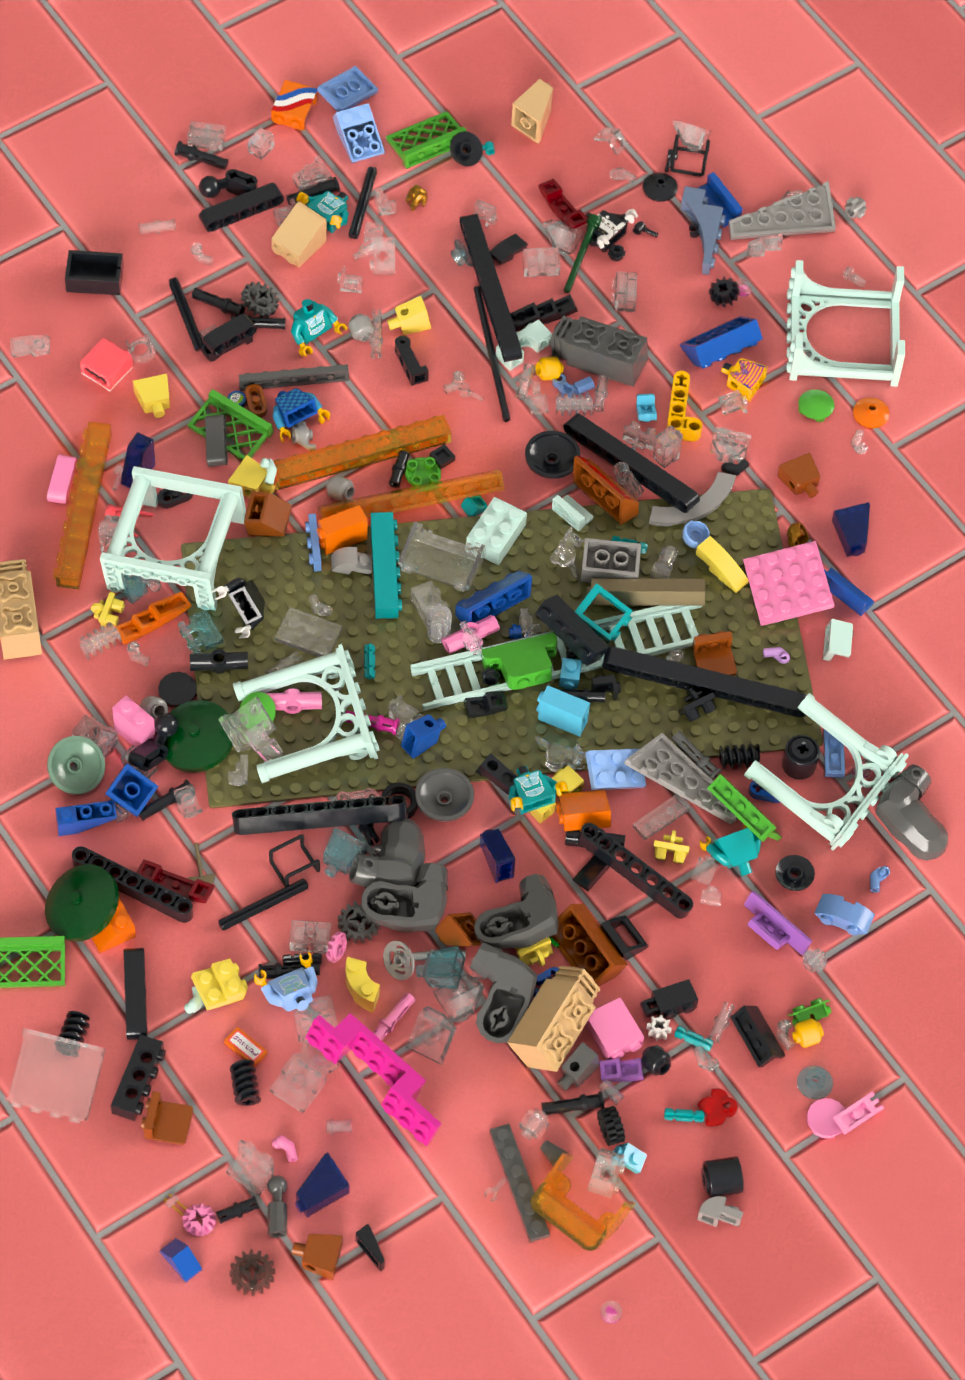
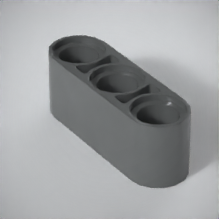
(216, 440)

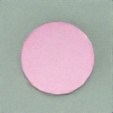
(821, 1118)

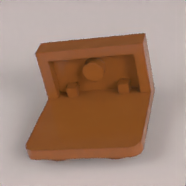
(714, 652)
(166, 1120)

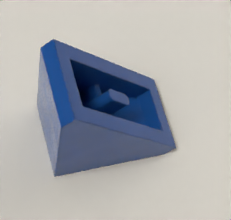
(181, 1259)

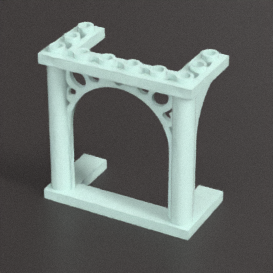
(807, 292)
(143, 492)

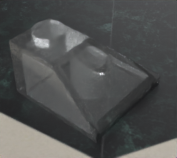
(691, 135)
(563, 236)
(462, 1001)
(431, 1035)

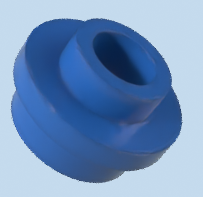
(515, 632)

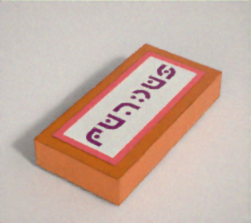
(245, 1046)

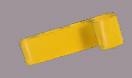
(679, 420)

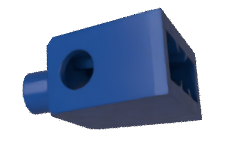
(421, 735)

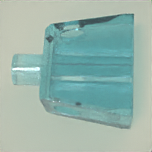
(341, 851)
(442, 968)

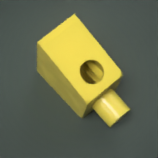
(411, 317)
(153, 394)
(251, 477)

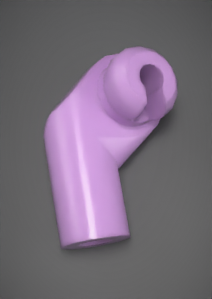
(778, 653)

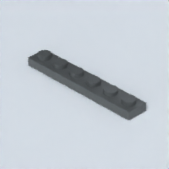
(295, 377)
(518, 1182)

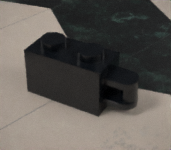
(671, 1000)

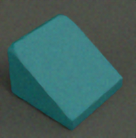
(474, 505)

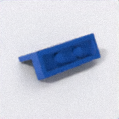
(720, 196)
(848, 592)

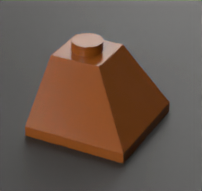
(458, 930)

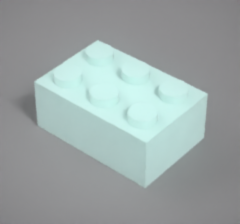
(498, 529)

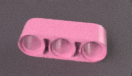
(62, 479)

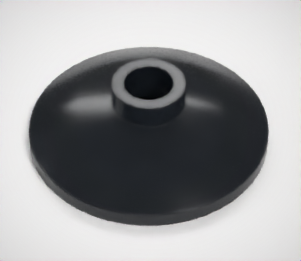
(472, 146)
(660, 187)
(795, 865)

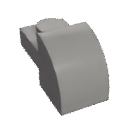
(348, 560)
(715, 1210)

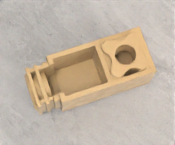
(17, 611)
(555, 1019)

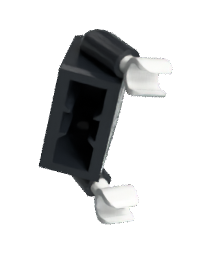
(611, 228)
(247, 602)

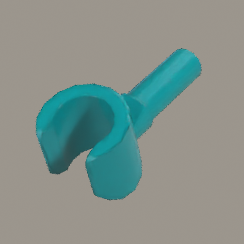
(489, 148)

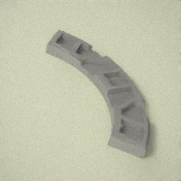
(708, 503)

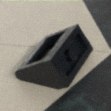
(626, 952)

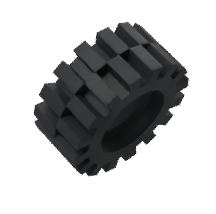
(611, 1125)

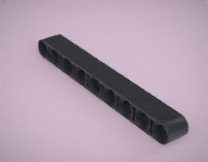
(644, 470)
(320, 815)

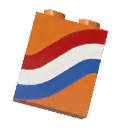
(293, 104)

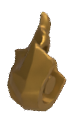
(416, 195)
(797, 534)

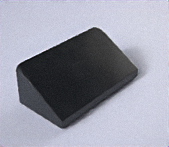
(591, 873)

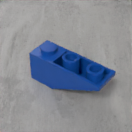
(84, 817)

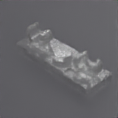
(661, 816)

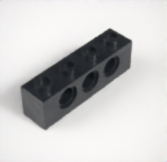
(131, 1107)

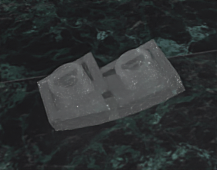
(760, 245)
(34, 345)
(264, 746)

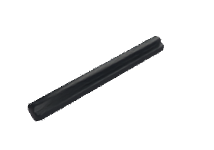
(362, 202)
(186, 313)
(263, 904)

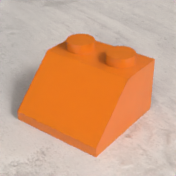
(117, 931)

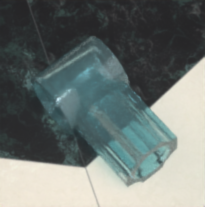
(134, 588)

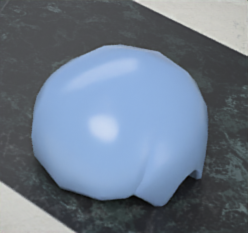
(695, 533)

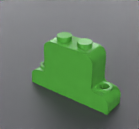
(523, 661)

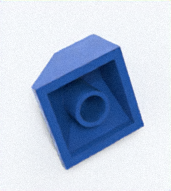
(131, 790)

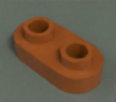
(257, 402)

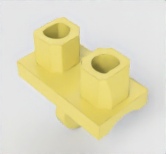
(105, 611)
(680, 851)
(536, 952)

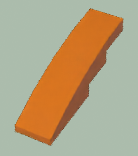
(154, 617)

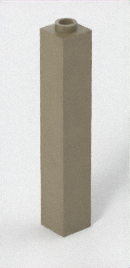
(652, 591)

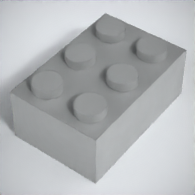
(610, 560)

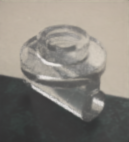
(711, 896)

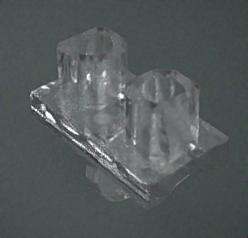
(638, 438)

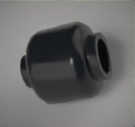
(656, 1060)

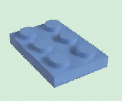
(347, 89)

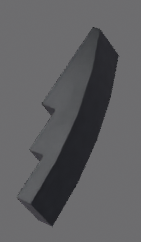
(544, 312)

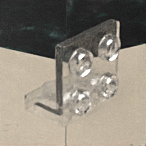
(243, 720)
(251, 1167)

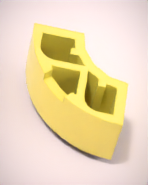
(360, 986)

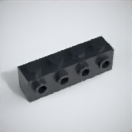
(572, 630)

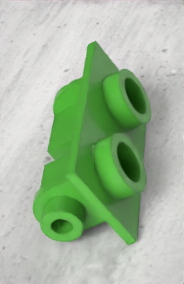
(817, 1009)

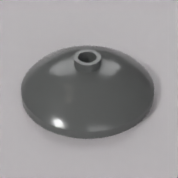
(444, 785)

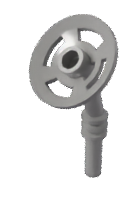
(403, 959)

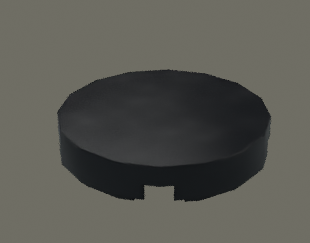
(177, 689)

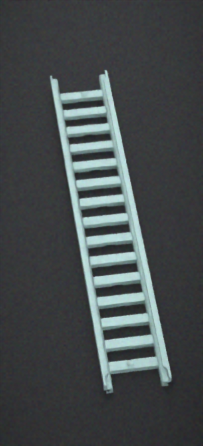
(466, 658)

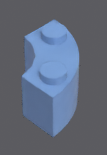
(840, 913)

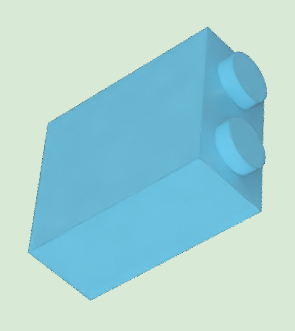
(563, 710)

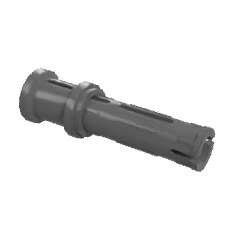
(705, 761)

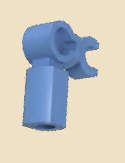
(578, 387)

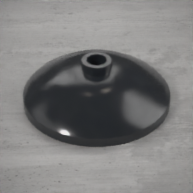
(551, 447)

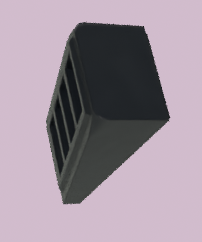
(368, 1243)

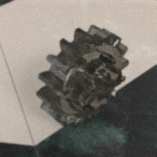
(243, 1272)

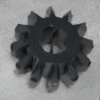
(724, 291)

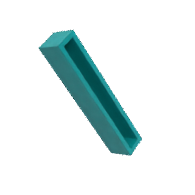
(384, 565)

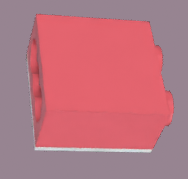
(106, 364)

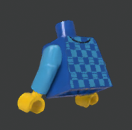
(295, 407)

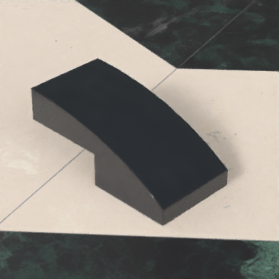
(507, 248)
(489, 704)

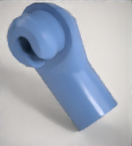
(877, 876)

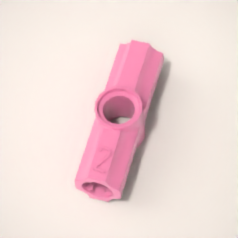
(484, 627)
(294, 700)

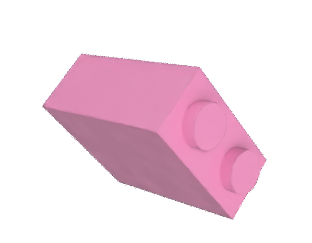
(133, 722)
(614, 1030)

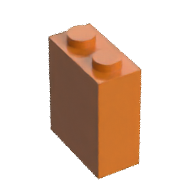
(342, 529)
(583, 808)

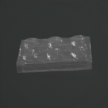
(308, 633)

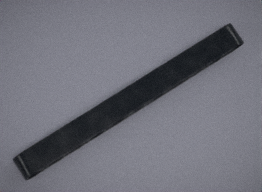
(490, 288)
(707, 681)

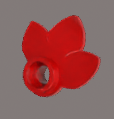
(715, 1107)

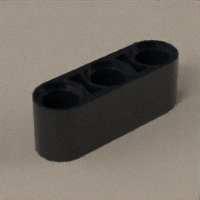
(229, 334)

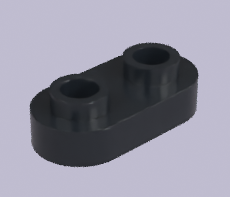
(174, 496)

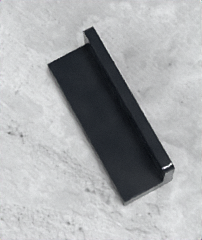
(757, 1035)

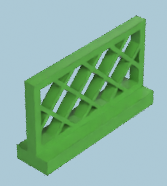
(432, 147)
(241, 415)
(743, 809)
(32, 944)

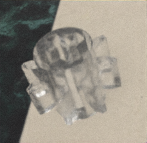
(815, 960)

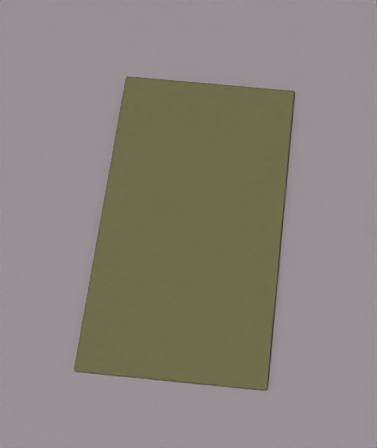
(644, 709)

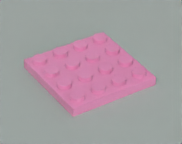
(788, 583)

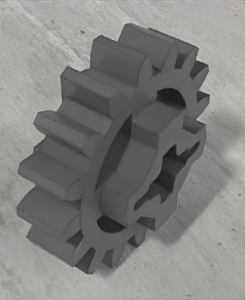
(259, 299)
(351, 927)

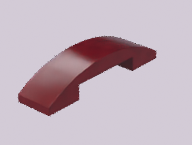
(560, 205)
(195, 891)

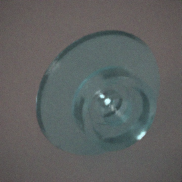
(461, 254)
(813, 1089)

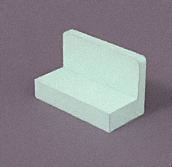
(571, 511)
(837, 639)

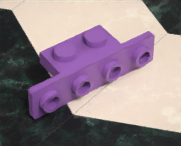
(774, 926)

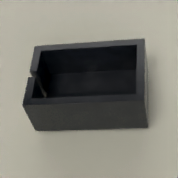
(94, 272)

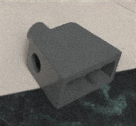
(582, 1061)

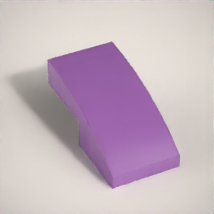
(621, 1071)

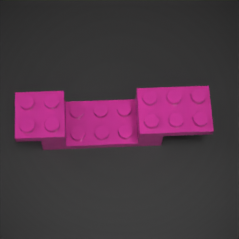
(403, 1079)

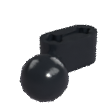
(234, 182)
(154, 751)

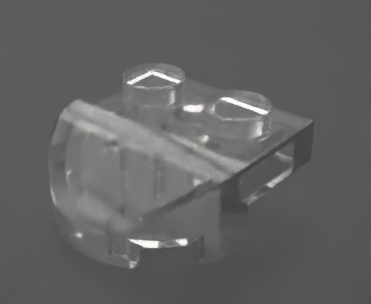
(729, 445)

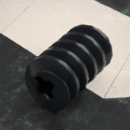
(738, 756)
(74, 1026)
(244, 1084)

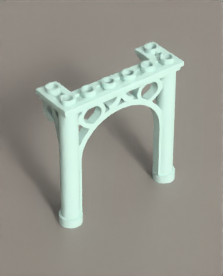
(353, 744)
(831, 826)

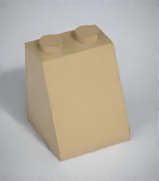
(532, 110)
(299, 235)

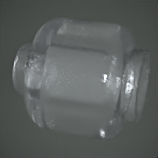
(534, 1124)

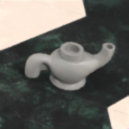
(302, 435)

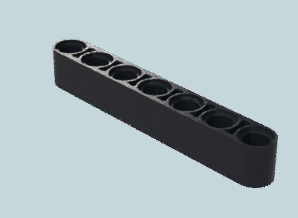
(639, 879)
(142, 886)

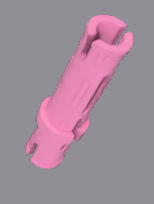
(387, 1024)

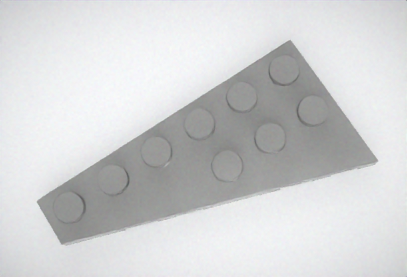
(794, 215)
(675, 771)

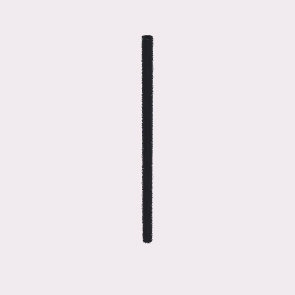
(491, 352)

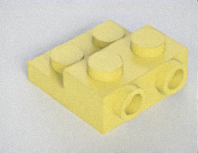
(220, 984)

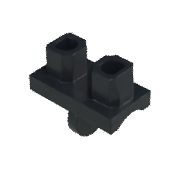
(691, 709)

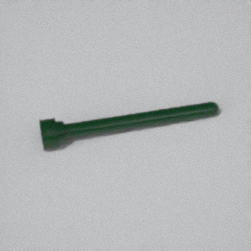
(593, 221)

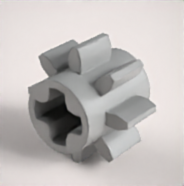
(855, 207)

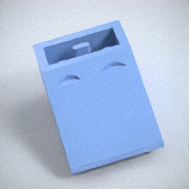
(358, 133)

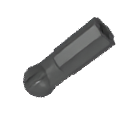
(277, 1209)

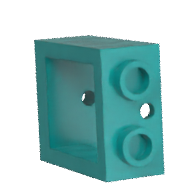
(597, 589)

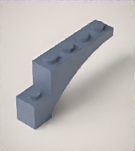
(708, 220)

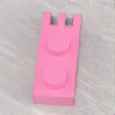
(857, 1113)

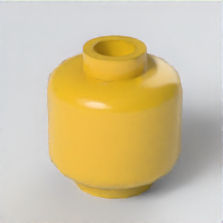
(549, 368)
(807, 1033)

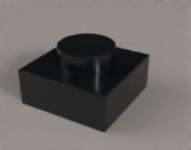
(443, 456)

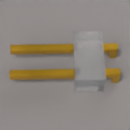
(171, 1201)

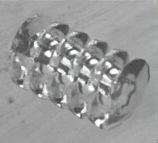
(573, 404)
(439, 623)
(98, 639)

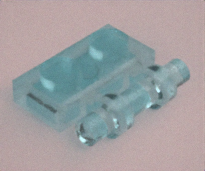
(205, 629)

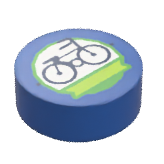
(238, 397)

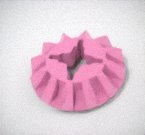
(336, 947)
(195, 1228)

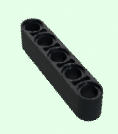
(241, 207)
(135, 993)

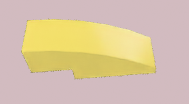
(721, 564)

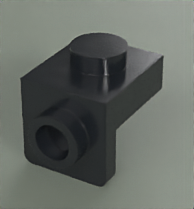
(606, 683)

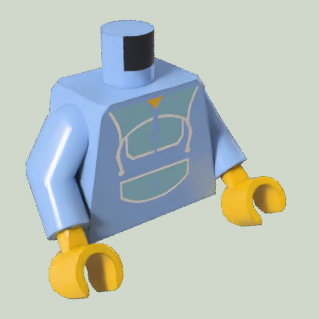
(292, 989)

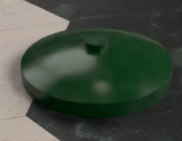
(200, 737)
(81, 902)

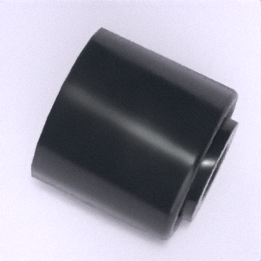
(800, 757)
(722, 1176)

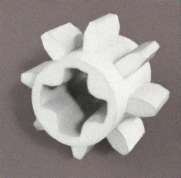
(658, 1033)

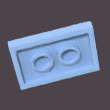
(609, 772)

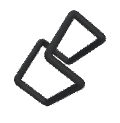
(676, 147)
(316, 864)

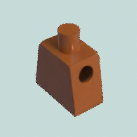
(800, 475)
(320, 1254)

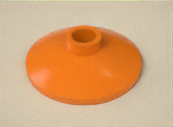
(871, 418)

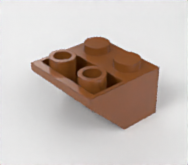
(267, 515)

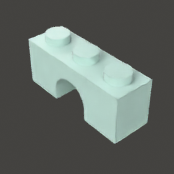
(534, 336)

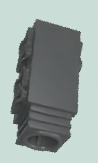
(600, 349)

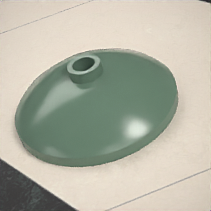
(88, 762)

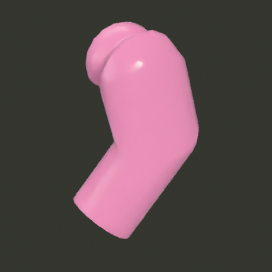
(287, 1145)

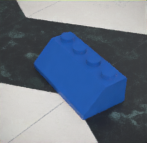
(722, 341)
(495, 598)

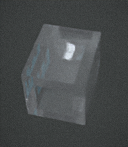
(260, 143)

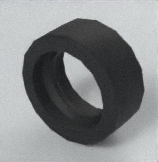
(405, 789)

